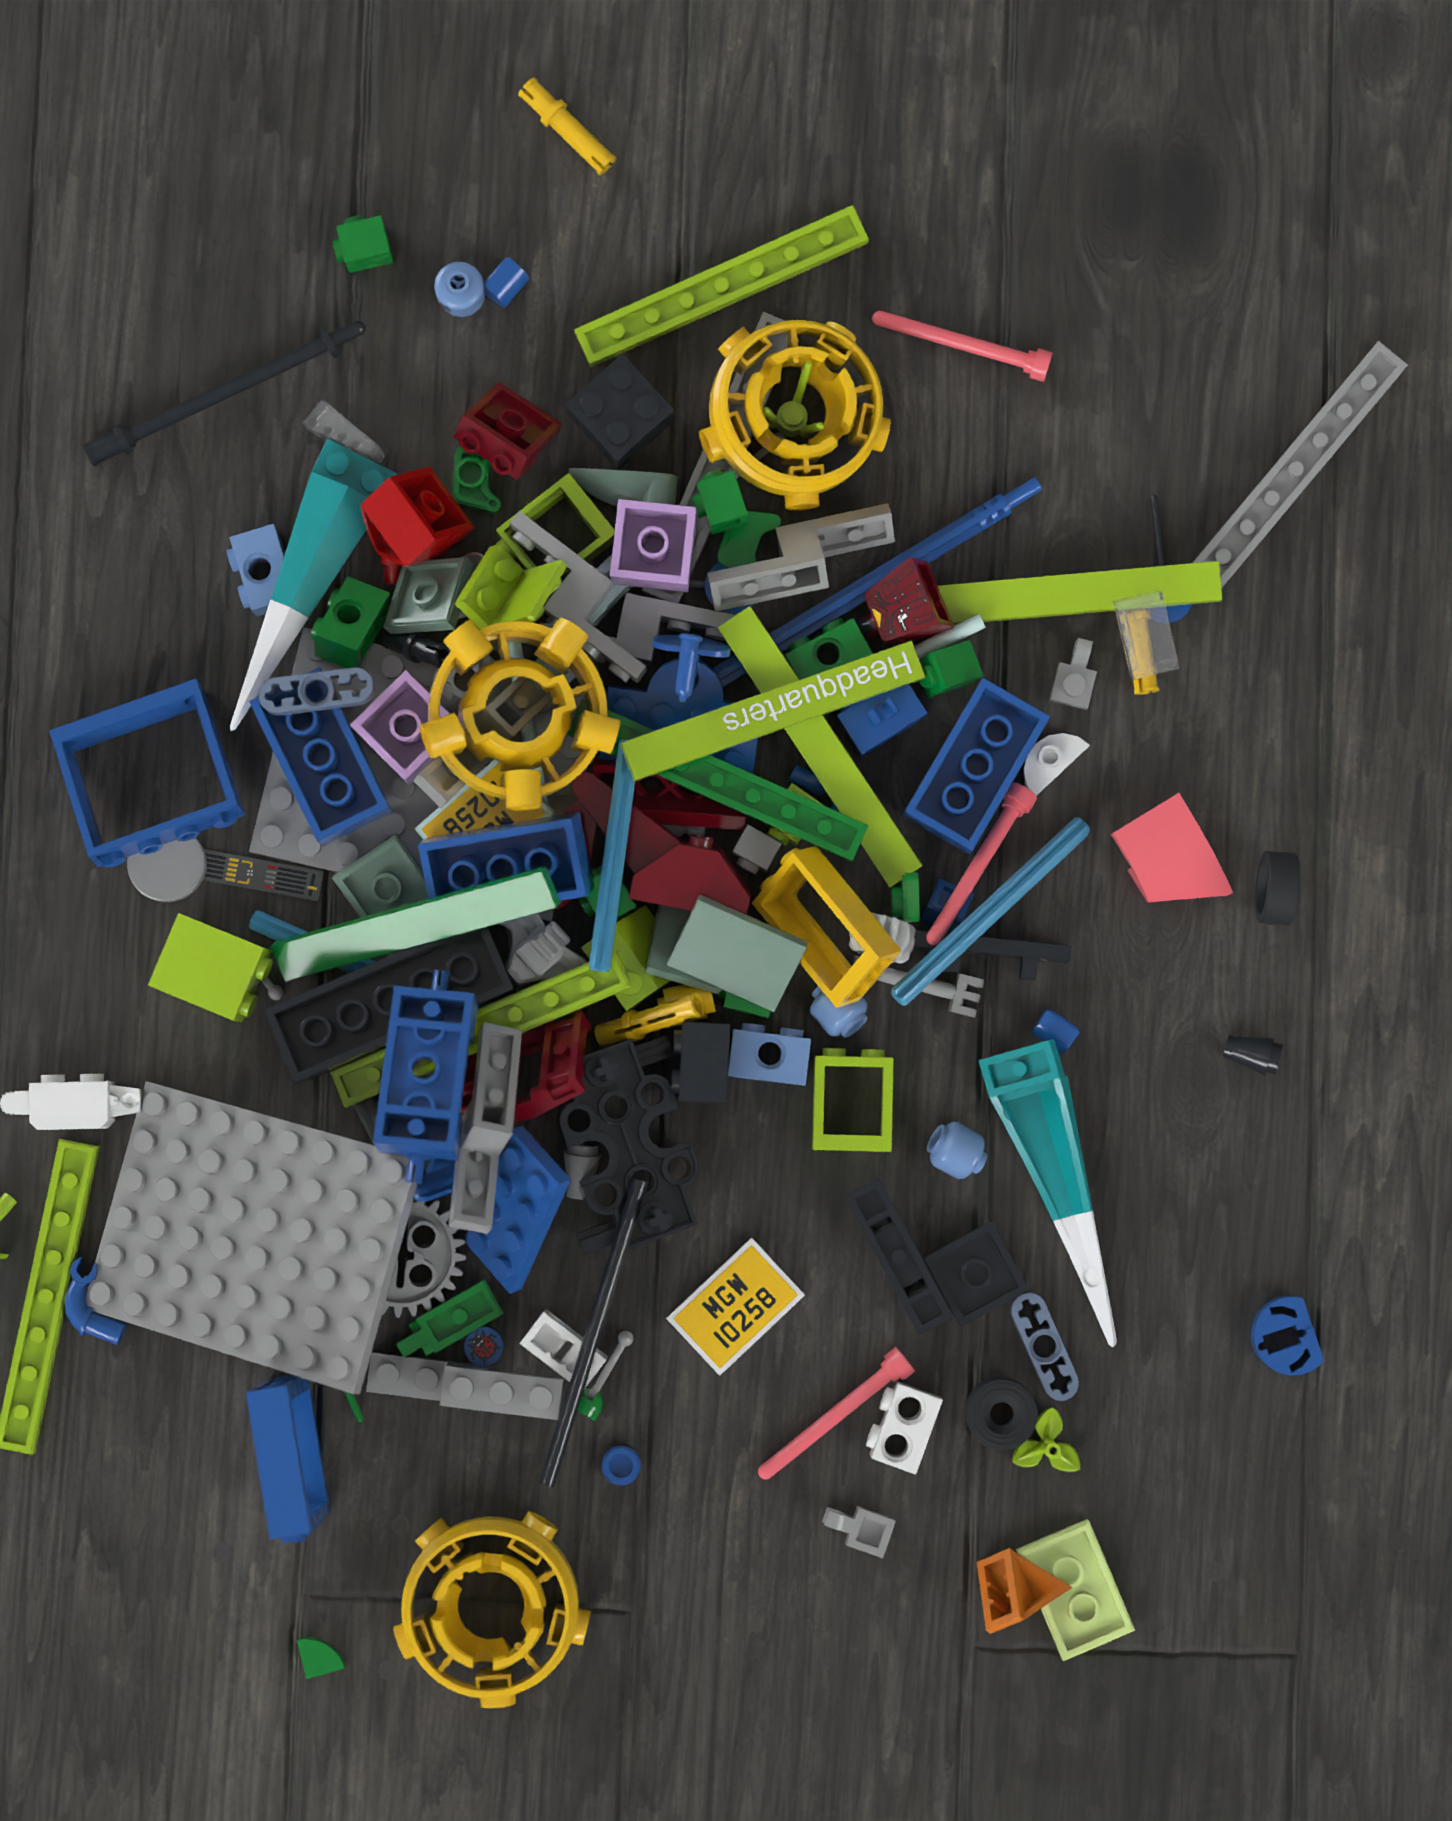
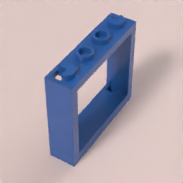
(126, 719)
(288, 1457)

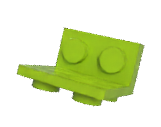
(507, 592)

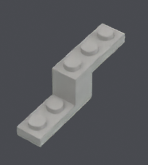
(801, 558)
(578, 597)
(642, 621)
(506, 716)
(485, 1128)
(465, 1385)

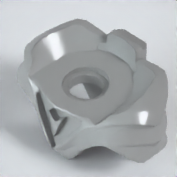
(537, 950)

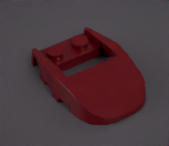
(561, 1066)

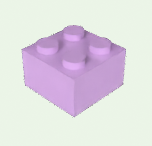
(653, 545)
(393, 724)

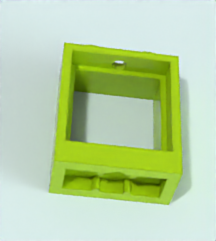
(581, 503)
(838, 1058)

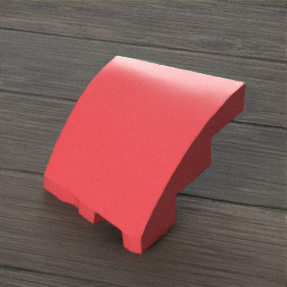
(1171, 855)

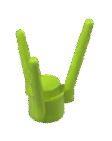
(792, 415)

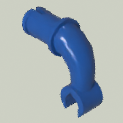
(82, 1316)

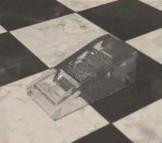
(331, 425)

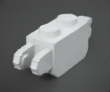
(73, 1104)

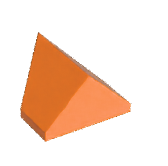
(1014, 1589)

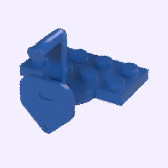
(674, 696)
(524, 1206)

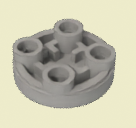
(170, 872)

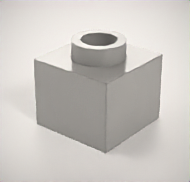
(755, 850)

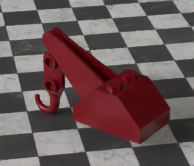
(665, 867)

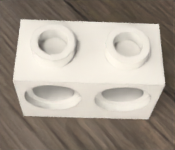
(558, 1346)
(914, 1429)

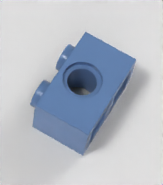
(248, 551)
(789, 1069)

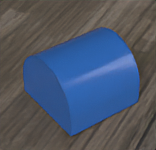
(505, 282)
(1056, 1027)

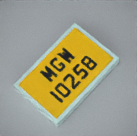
(477, 810)

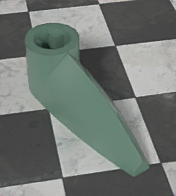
(627, 485)

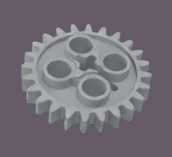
(437, 1255)

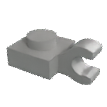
(1074, 682)
(866, 1530)

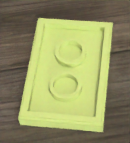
(1091, 1609)

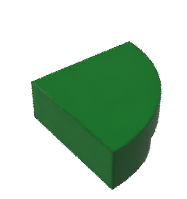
(319, 1657)

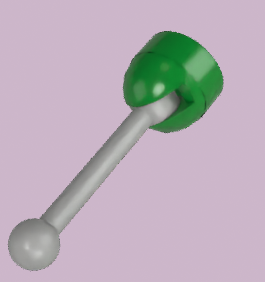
(591, 1400)

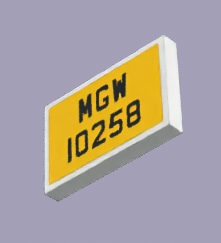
(735, 1306)

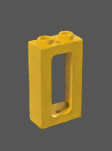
(822, 959)

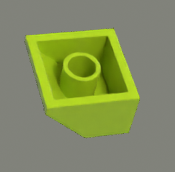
(633, 943)

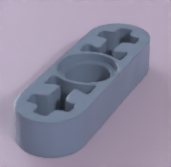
(289, 704)
(1047, 1376)

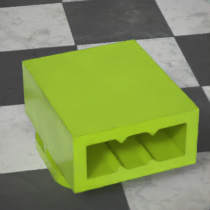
(211, 968)

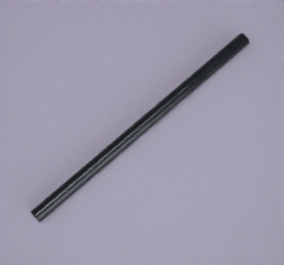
(593, 1333)

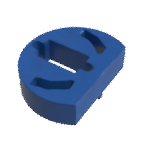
(1281, 1358)

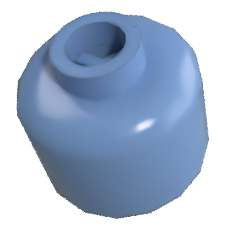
(459, 301)
(840, 1020)
(957, 1150)

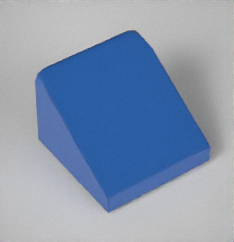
(938, 900)

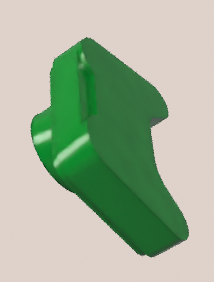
(471, 482)
(742, 542)
(906, 898)

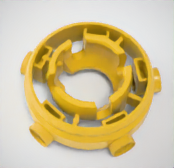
(864, 425)
(558, 648)
(424, 1635)

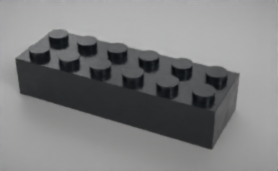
(353, 1012)

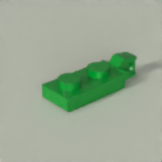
(452, 1320)

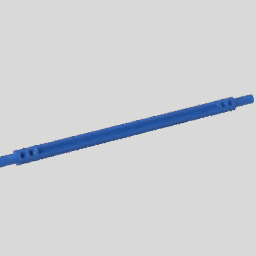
(854, 594)

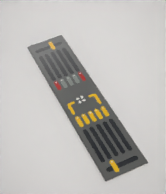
(263, 875)

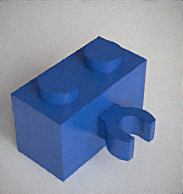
(880, 718)

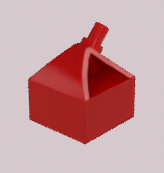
(413, 520)

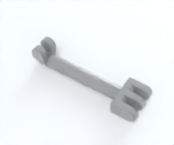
(955, 992)

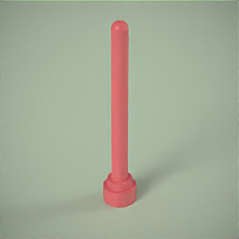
(1033, 362)
(1016, 803)
(893, 1368)

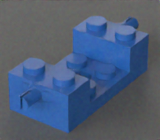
(416, 1114)

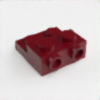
(506, 431)

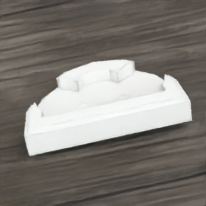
(1050, 758)

